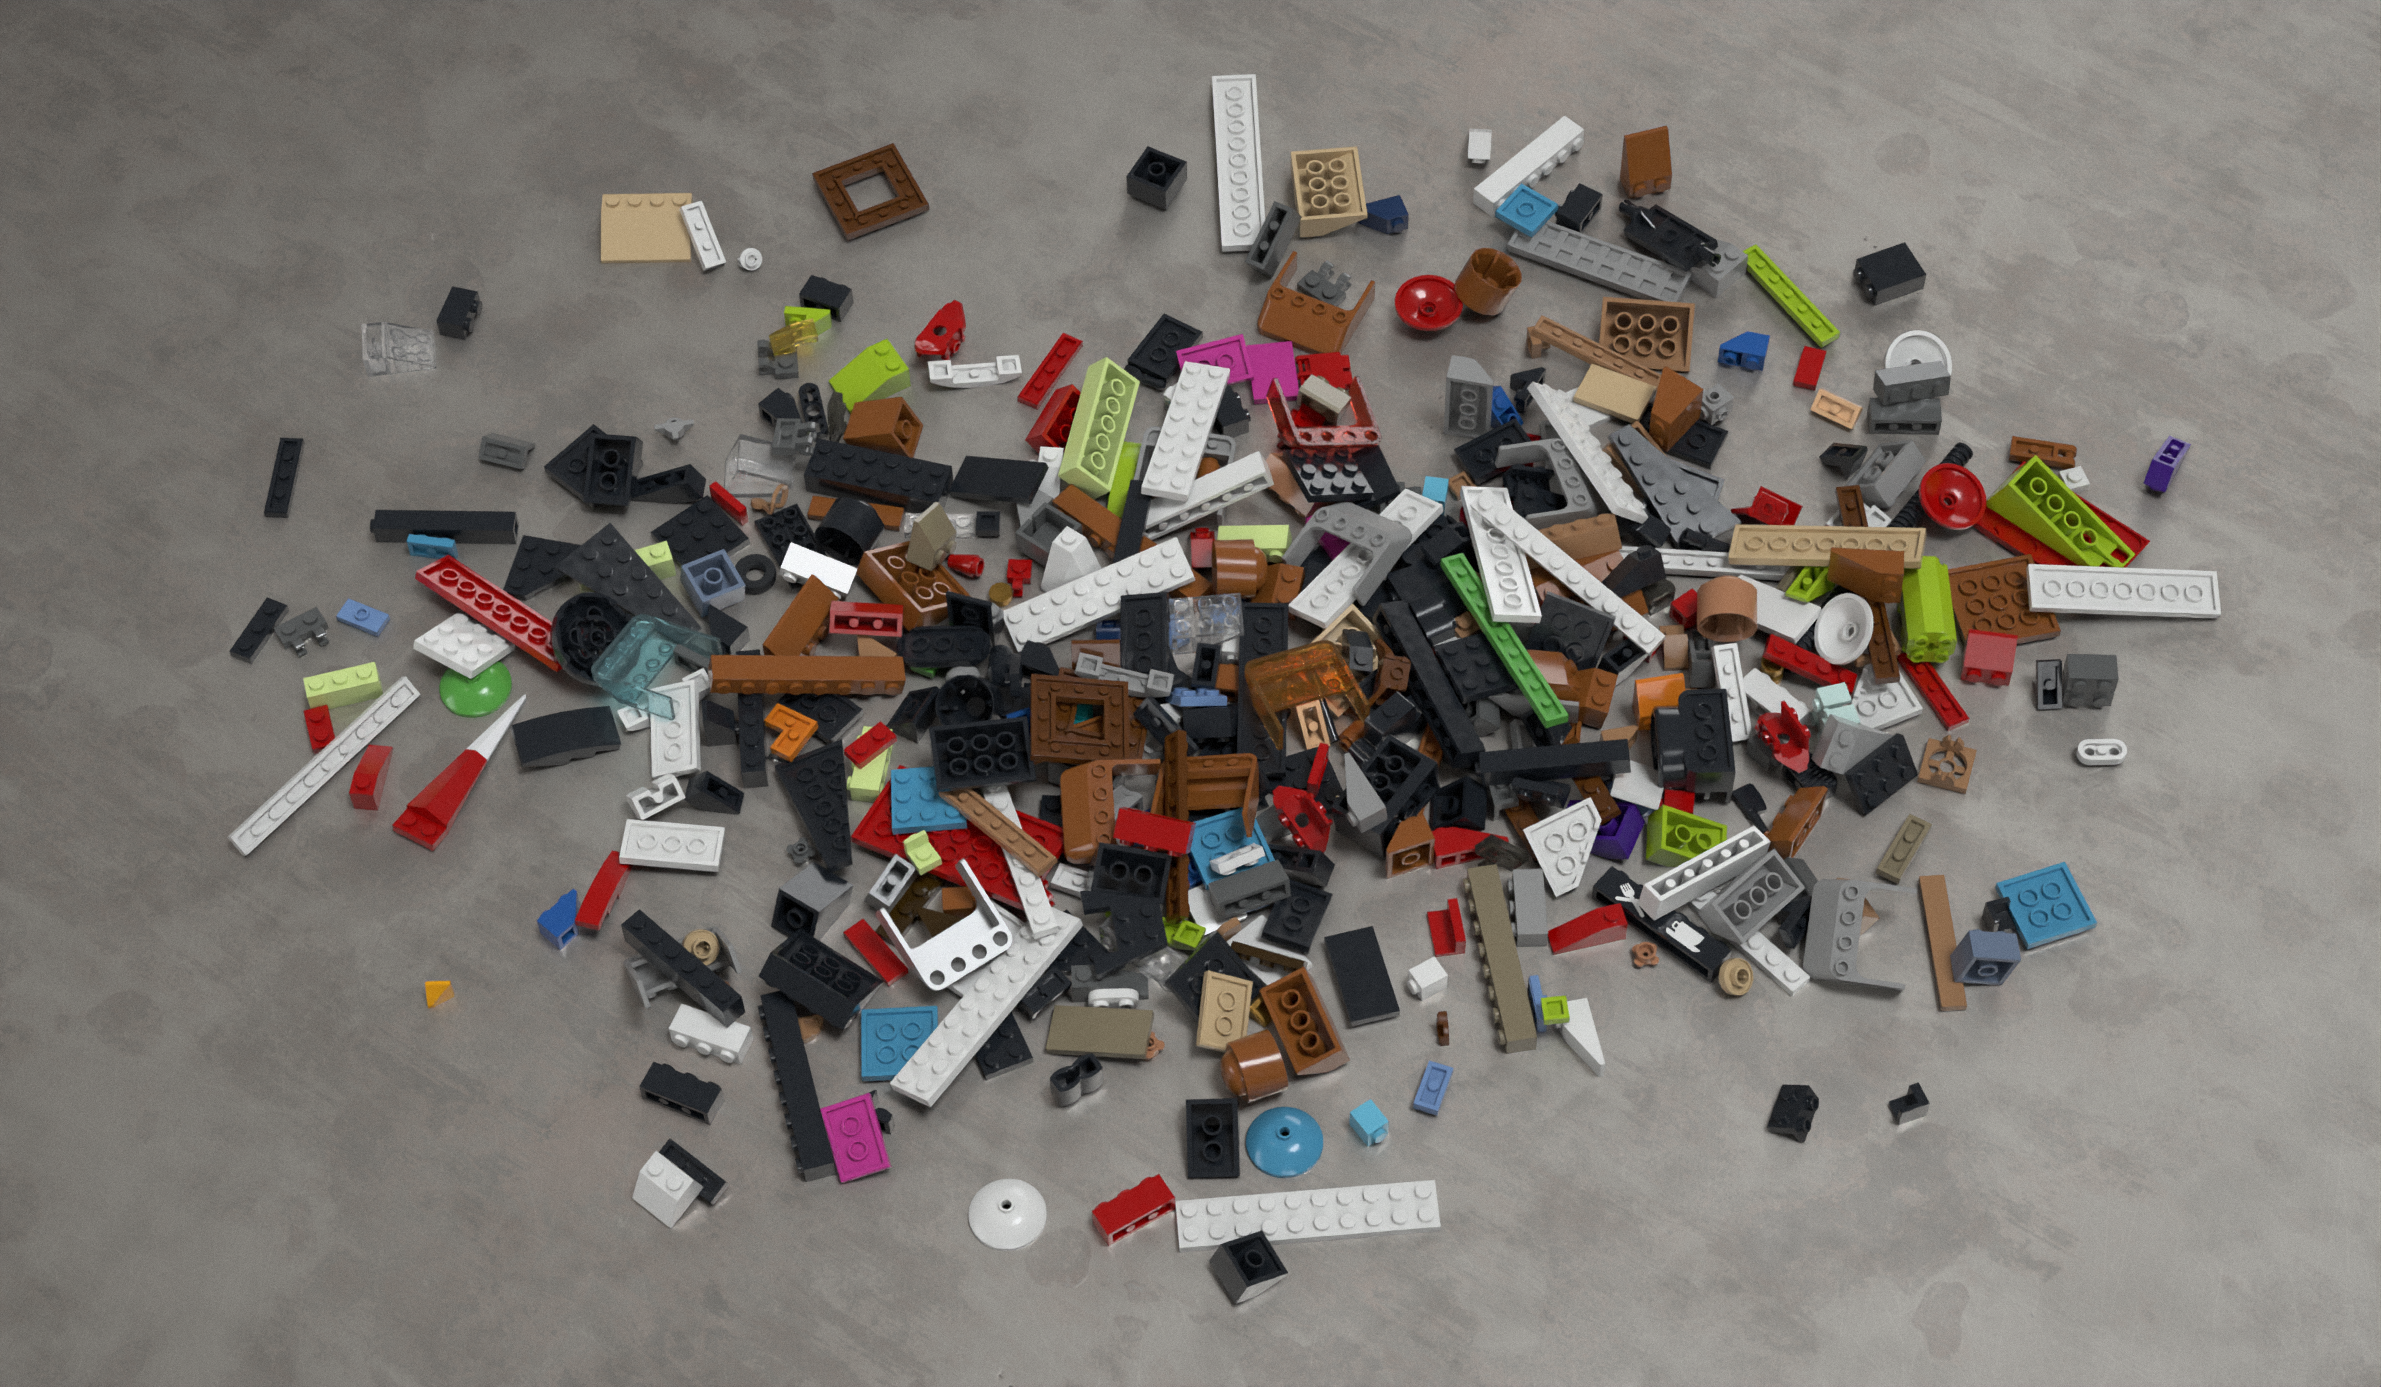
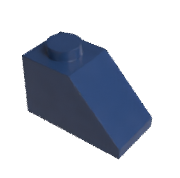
(1387, 215)
(1109, 629)

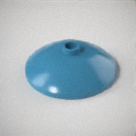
(1289, 1154)

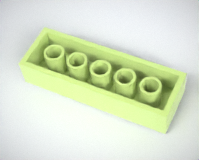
(1099, 428)

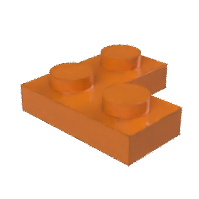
(794, 731)

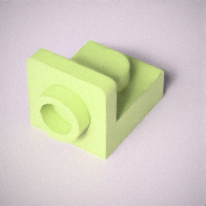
(921, 852)

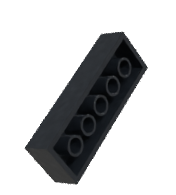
(877, 477)

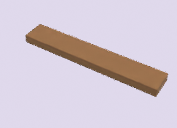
(1592, 351)
(1001, 830)
(1941, 941)

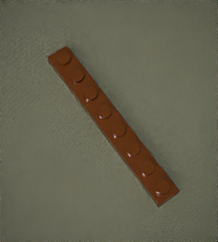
(1176, 807)

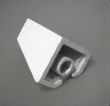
(1068, 560)

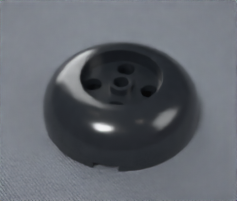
(587, 625)

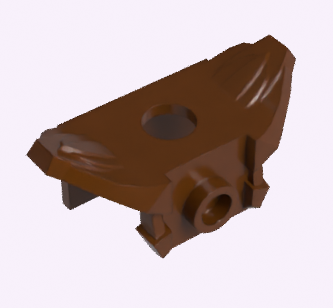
(1391, 674)

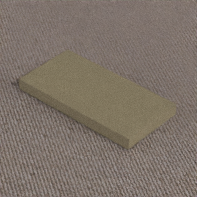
(1100, 1031)

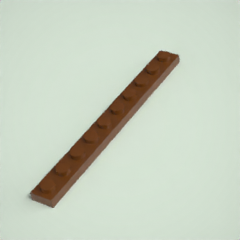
(1881, 645)

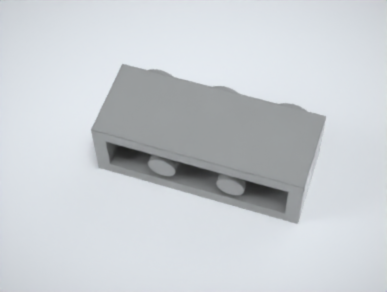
(1528, 907)

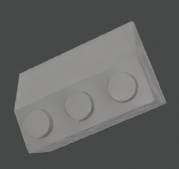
(1887, 472)

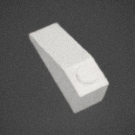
(1582, 1035)

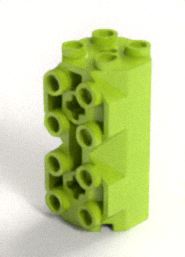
(1927, 613)

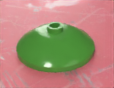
(477, 695)

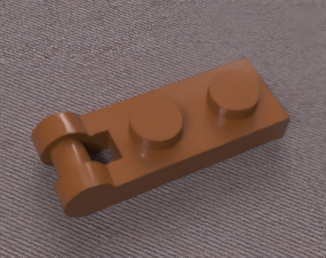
(2025, 448)

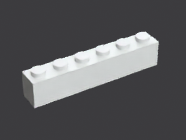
(1529, 164)
(1209, 495)
(1702, 873)

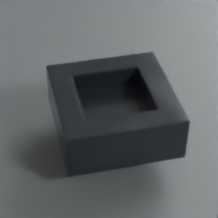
(988, 523)

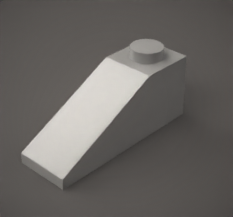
(1363, 802)

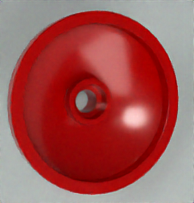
(1428, 303)
(1956, 487)

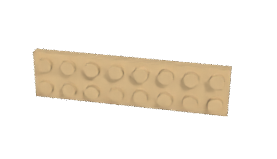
(1812, 544)

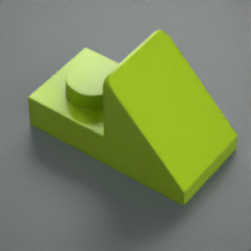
(821, 317)

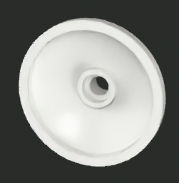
(1917, 348)
(1843, 629)
(1011, 1227)

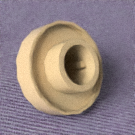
(702, 945)
(1736, 976)

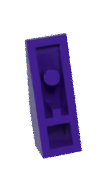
(2166, 464)

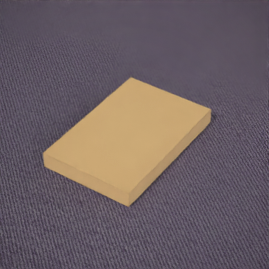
(1614, 393)
(1223, 1010)

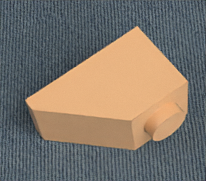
(1310, 724)

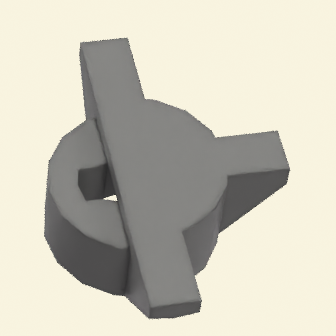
(674, 427)

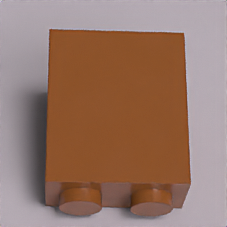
(1674, 408)
(884, 426)

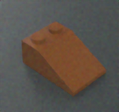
(1646, 162)
(1868, 572)

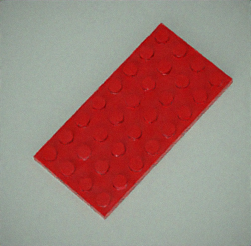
(971, 843)

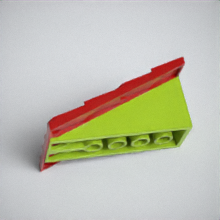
(2056, 526)

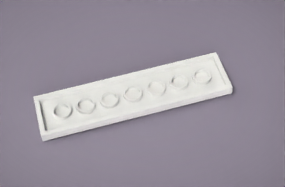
(1185, 431)
(1588, 452)
(1501, 564)
(1332, 589)
(2123, 591)
(1097, 594)

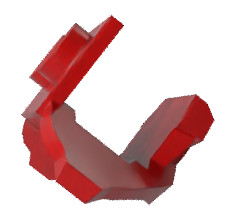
(953, 320)
(1771, 508)
(1793, 753)
(1289, 804)

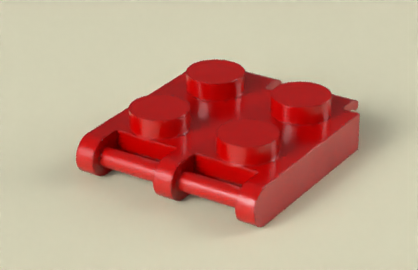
(1328, 365)

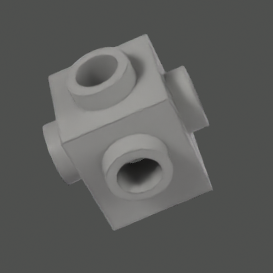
(1716, 404)

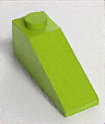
(1810, 584)

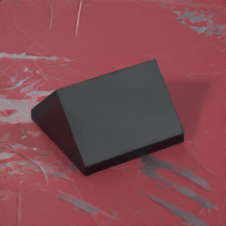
(915, 714)

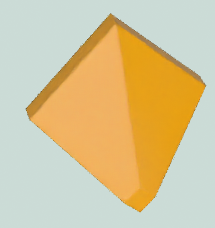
(438, 992)

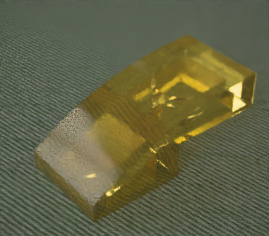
(793, 335)

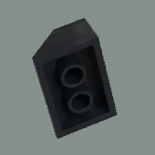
(1129, 871)

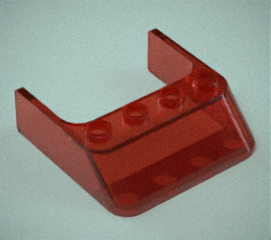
(1361, 435)

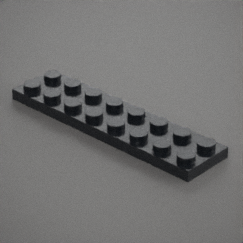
(1263, 635)

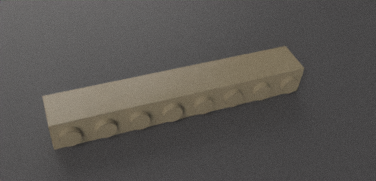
(1501, 959)

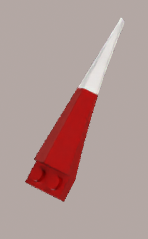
(439, 803)

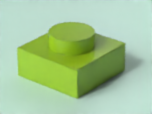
(1555, 1010)

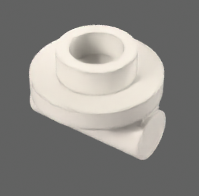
(750, 259)

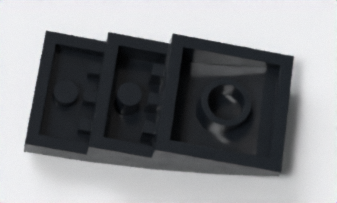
(565, 735)

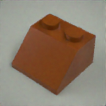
(1282, 585)
(1559, 673)
(1595, 695)
(1410, 847)

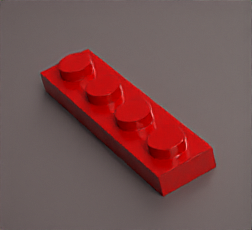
(1807, 663)

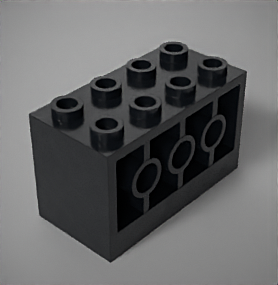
(1404, 784)

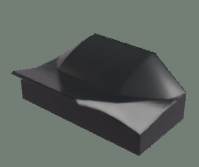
(1544, 736)

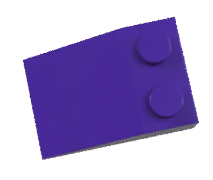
(1619, 835)

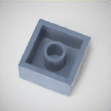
(712, 582)
(1985, 957)

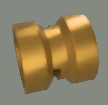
(1772, 669)

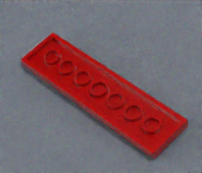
(491, 607)

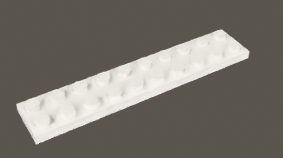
(1238, 160)
(982, 1011)
(1310, 1215)

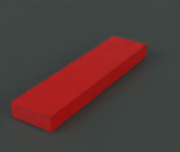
(1050, 371)
(1934, 692)

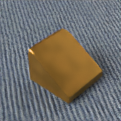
(1259, 1011)

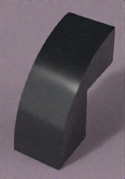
(1651, 532)

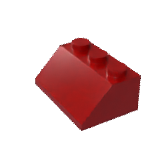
(1055, 420)

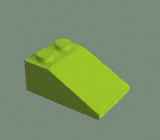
(872, 375)
(1680, 836)

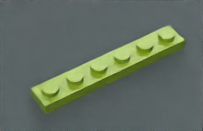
(1790, 297)

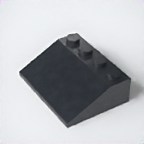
(981, 754)
(820, 978)

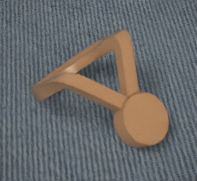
(759, 503)

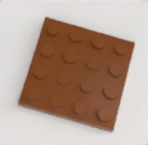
(1996, 599)

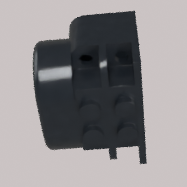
(1694, 743)

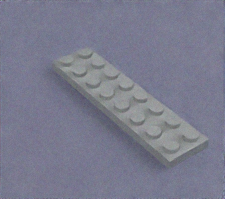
(1602, 262)

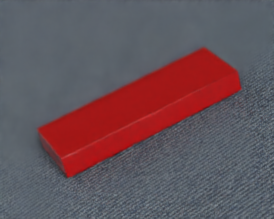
(875, 952)

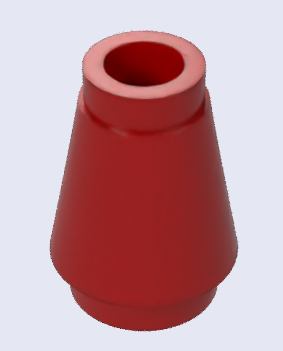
(967, 564)

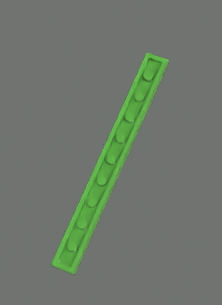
(1505, 642)

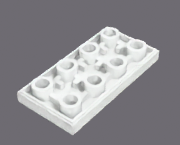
(1782, 614)

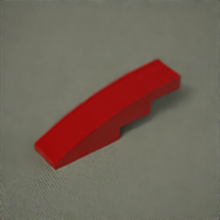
(603, 892)

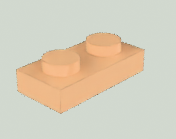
(1836, 408)

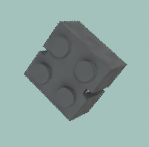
(1047, 525)
(2089, 679)

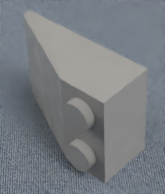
(1722, 276)
(1846, 744)

